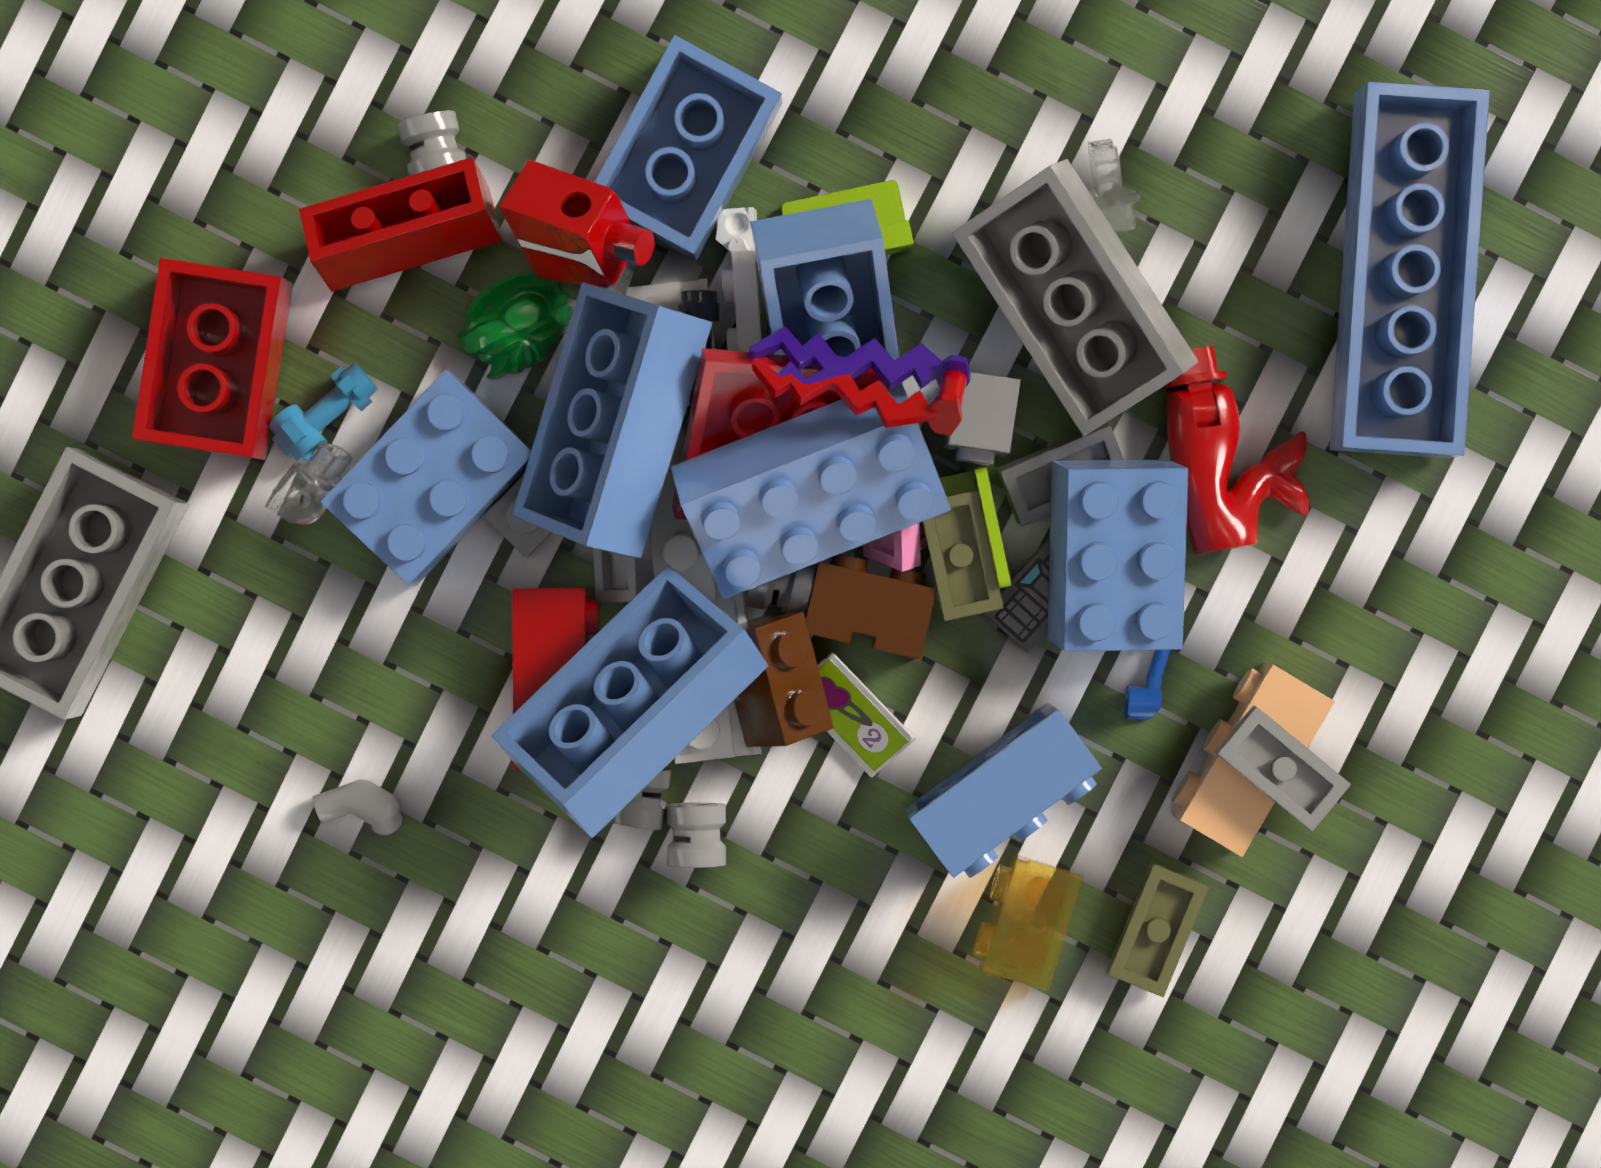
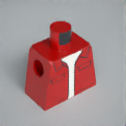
(573, 227)

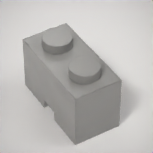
(986, 420)

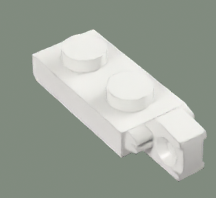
(742, 281)

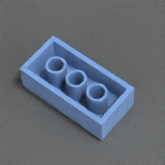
(611, 420)
(806, 492)
(630, 700)

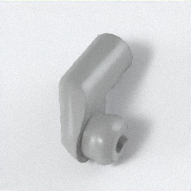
(363, 800)

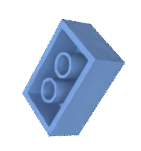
(688, 145)
(827, 277)
(429, 478)
(1117, 555)
(1004, 791)

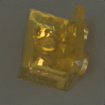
(1028, 921)

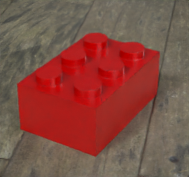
(212, 358)

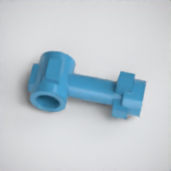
(300, 433)

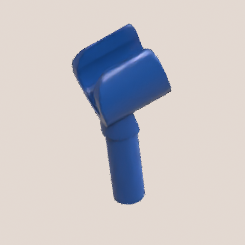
(1146, 701)

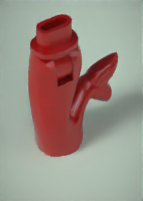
(1204, 439)

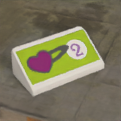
(860, 719)

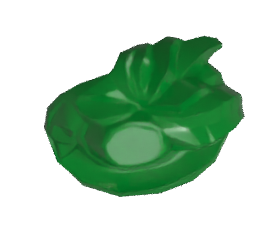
(515, 322)

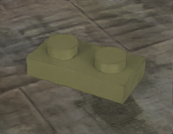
(962, 559)
(1157, 929)

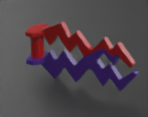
(838, 372)

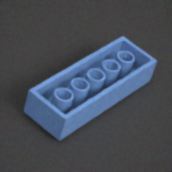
(1409, 270)

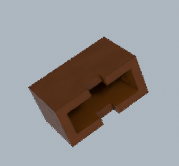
(889, 608)
(788, 696)

